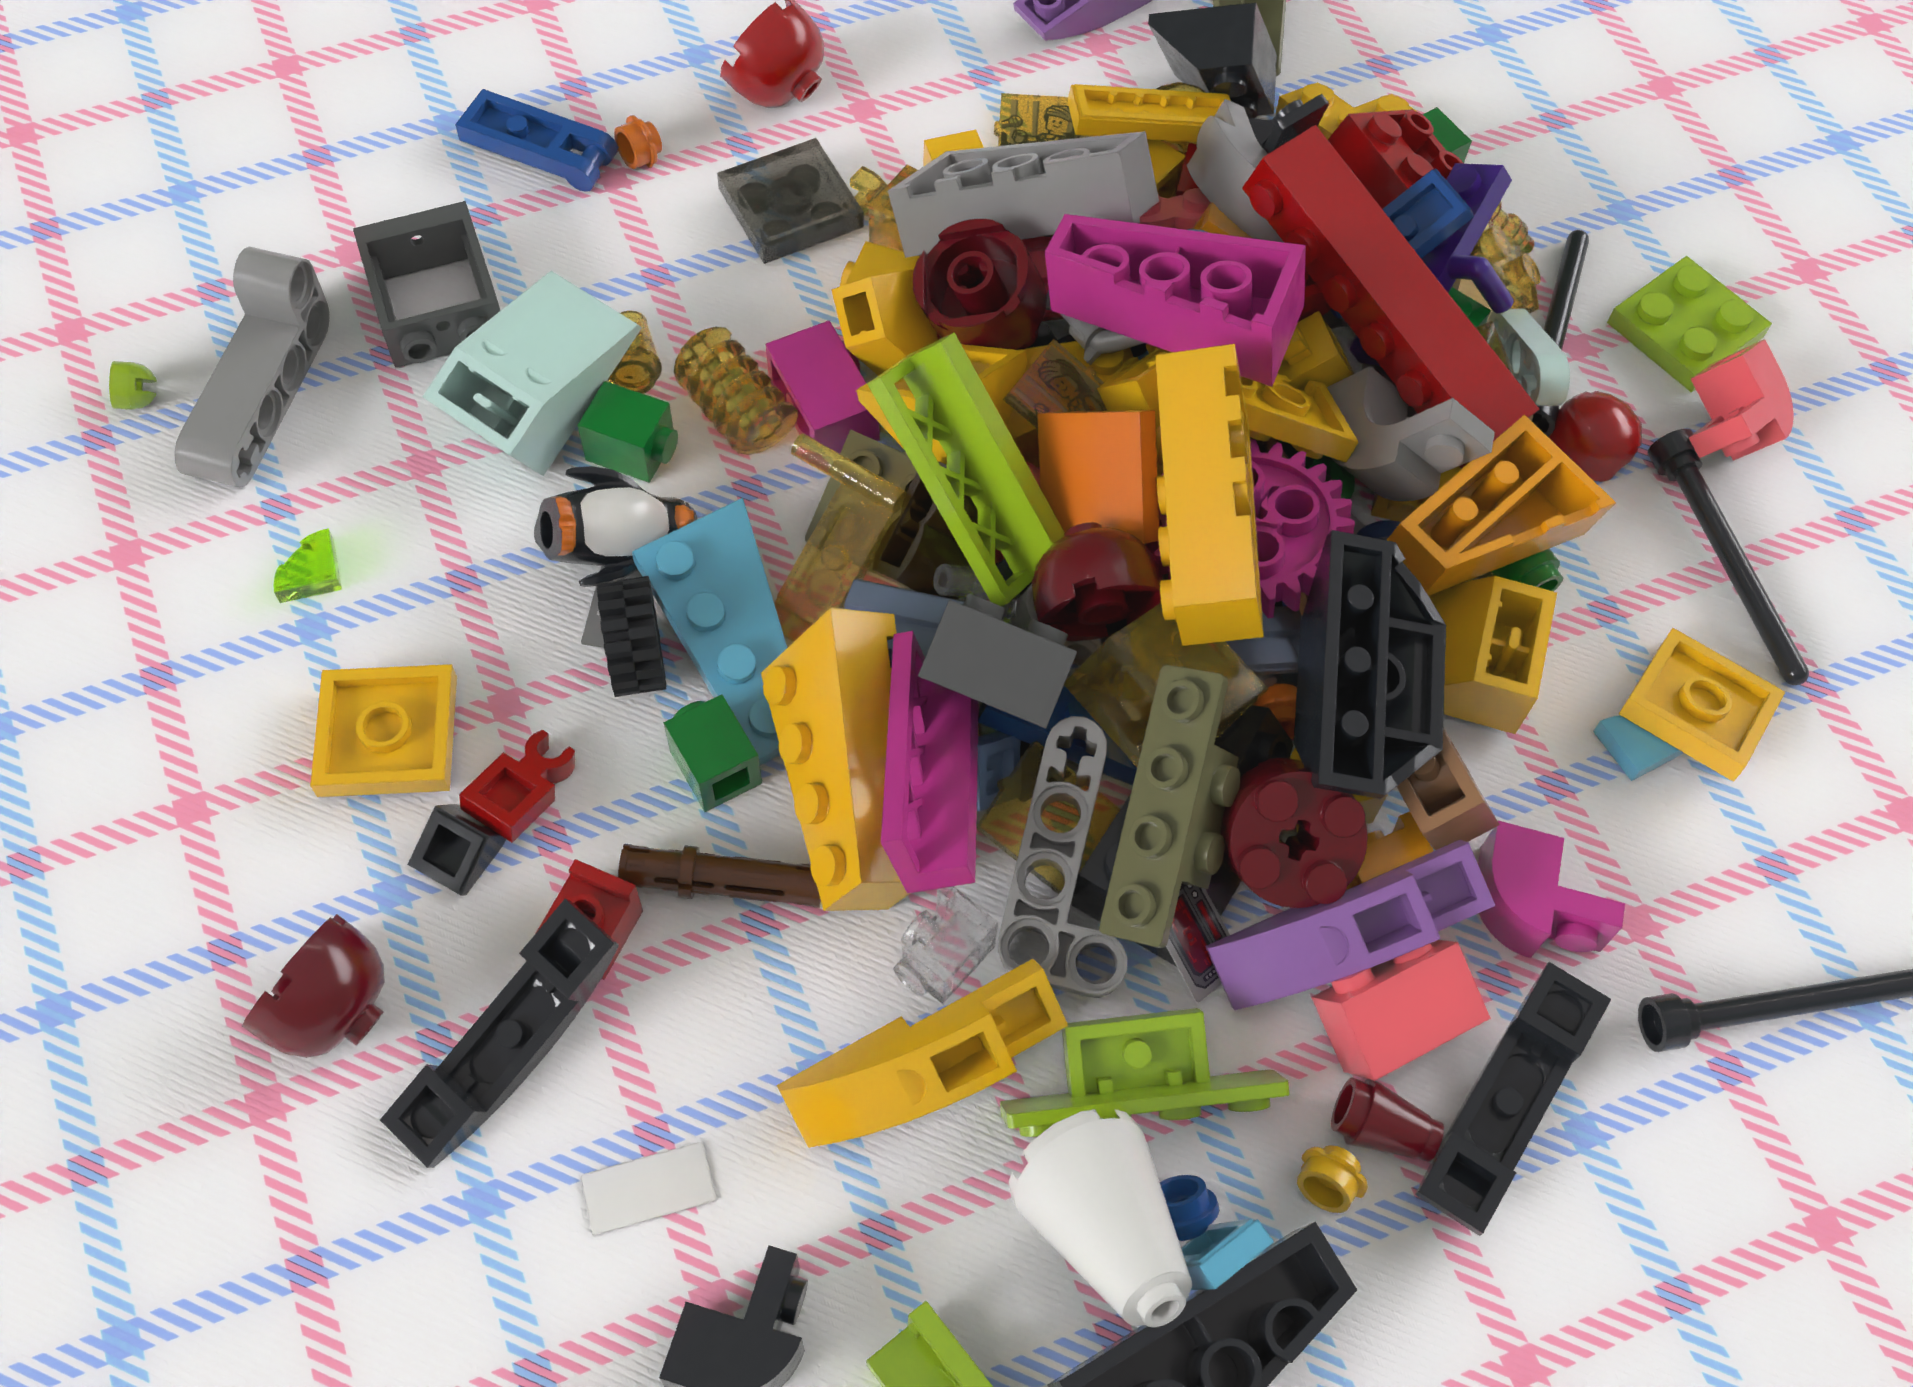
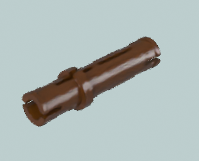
(712, 874)

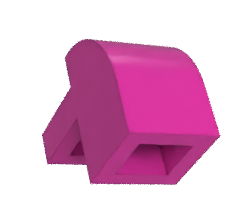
(1530, 906)

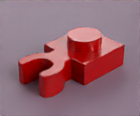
(515, 792)

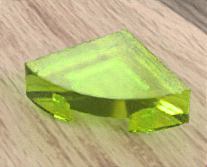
(309, 569)

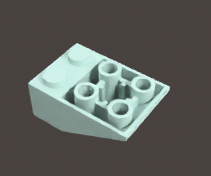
(533, 369)

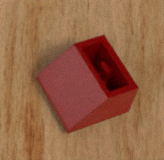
(1390, 151)

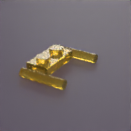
(842, 540)

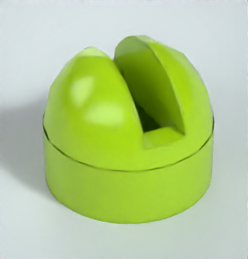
(126, 385)

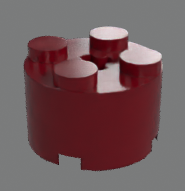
(981, 286)
(1312, 864)

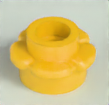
(1331, 1178)

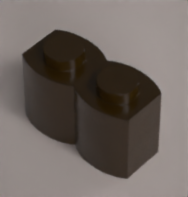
(919, 542)

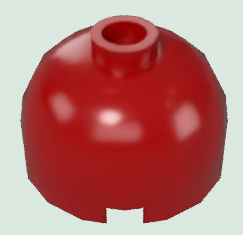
(777, 57)

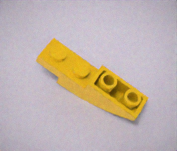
(924, 1066)

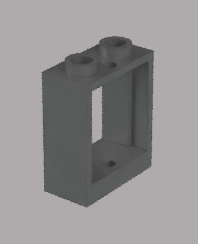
(390, 252)

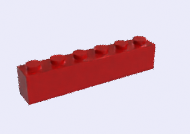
(1382, 284)

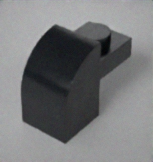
(745, 1352)

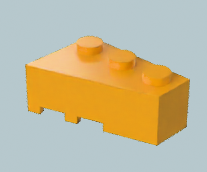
(1500, 510)

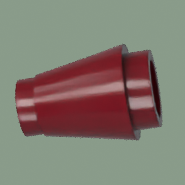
(1384, 1121)

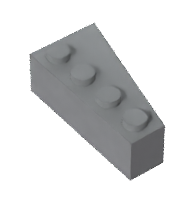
(1026, 187)

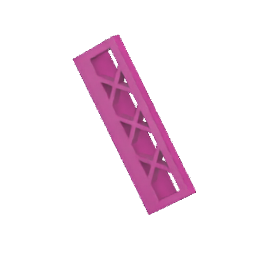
(929, 777)

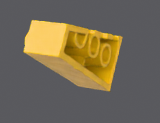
(1207, 498)
(832, 734)

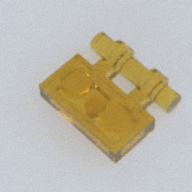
(1507, 247)

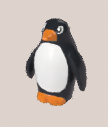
(605, 523)

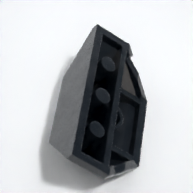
(1368, 670)

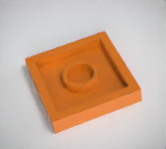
(1101, 469)

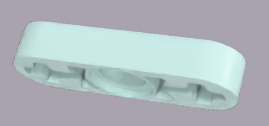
(1534, 357)

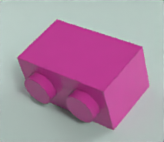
(822, 384)

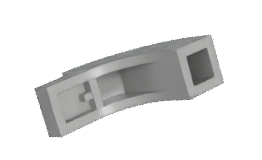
(1224, 162)
(1403, 455)

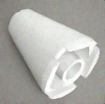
(1105, 1213)

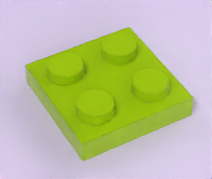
(1687, 321)

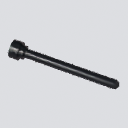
(1560, 310)
(1678, 460)
(1673, 1022)

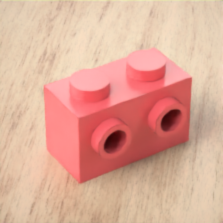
(1400, 1009)

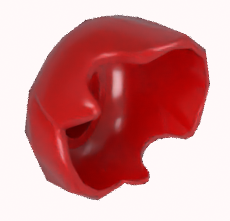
(1598, 433)

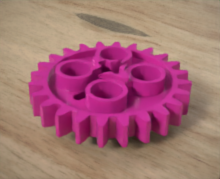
(1288, 523)

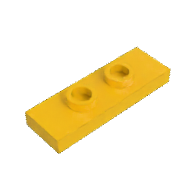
(1122, 110)

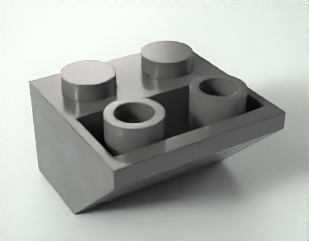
(998, 661)

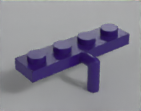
(1482, 190)

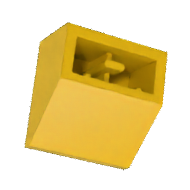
(1494, 649)

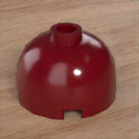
(1094, 581)
(322, 994)

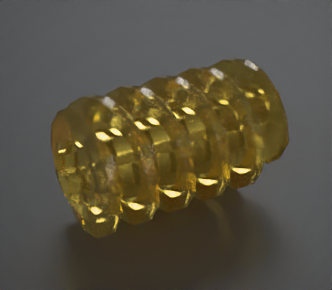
(733, 391)

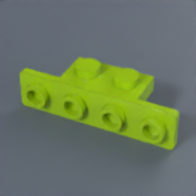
(1142, 1068)

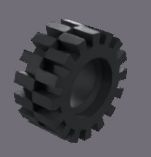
(631, 636)

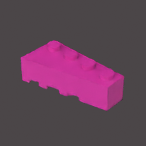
(1180, 287)

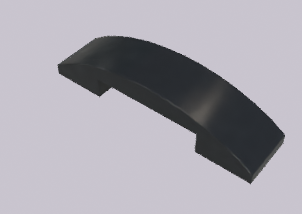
(507, 1040)
(1511, 1098)

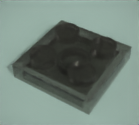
(790, 200)

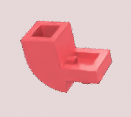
(1745, 401)

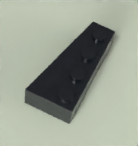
(1233, 1332)

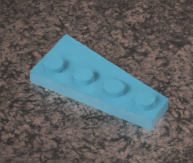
(722, 611)

